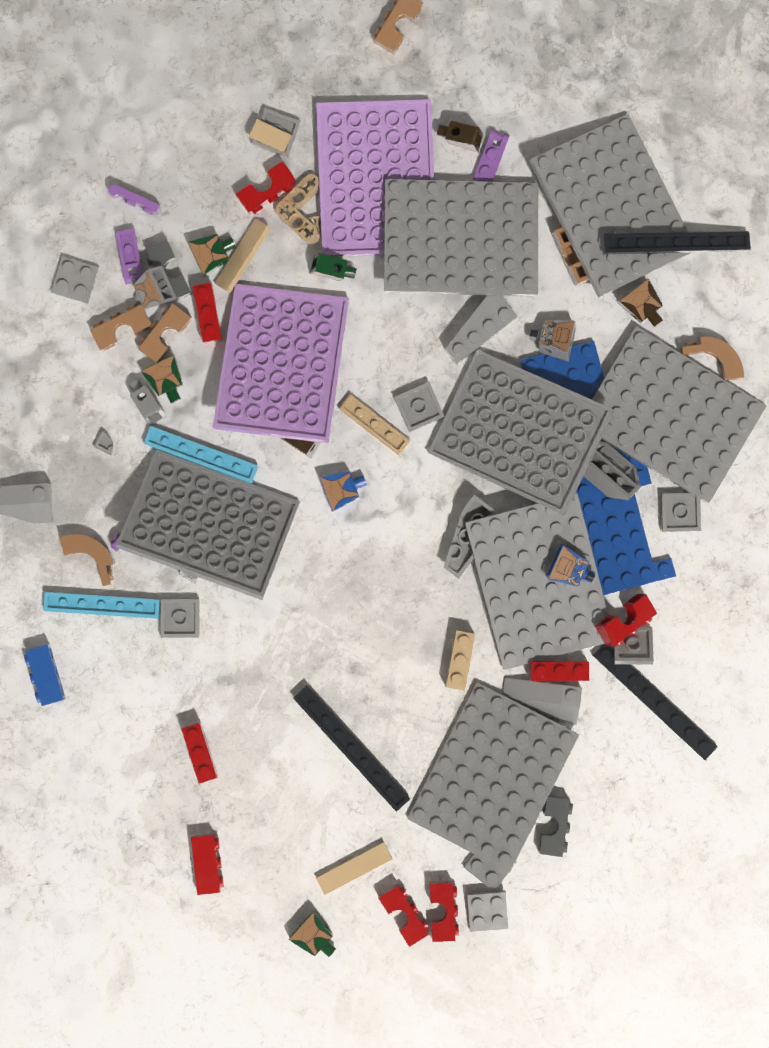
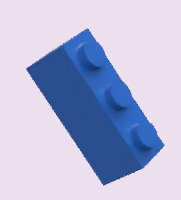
(44, 675)

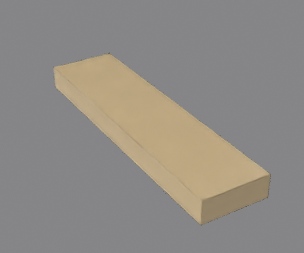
(242, 255)
(374, 424)
(354, 868)

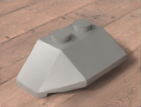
(612, 473)

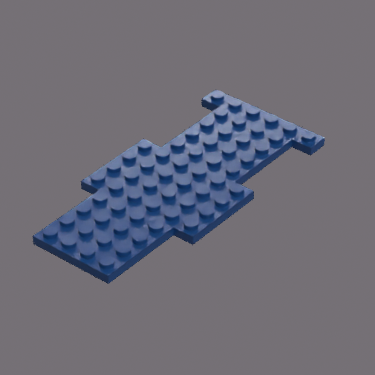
(611, 523)

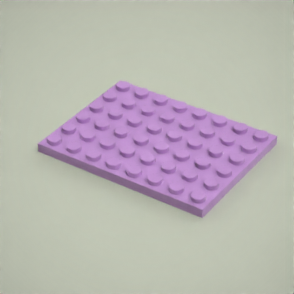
(356, 153)
(281, 363)

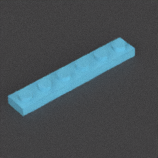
(201, 454)
(101, 605)

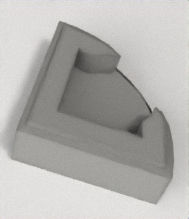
(104, 443)

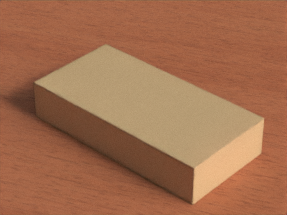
(270, 136)

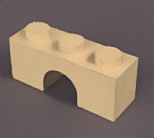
(460, 660)

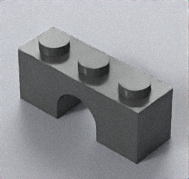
(161, 256)
(555, 843)

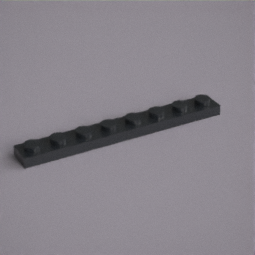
(676, 242)
(656, 702)
(351, 748)

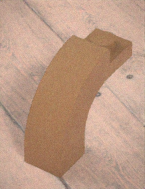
(726, 356)
(85, 544)

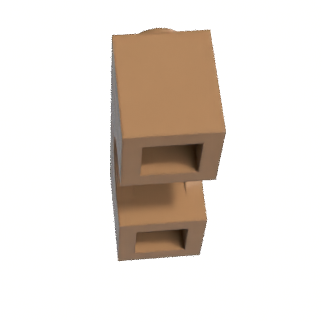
(388, 36)
(569, 256)
(172, 318)
(105, 332)

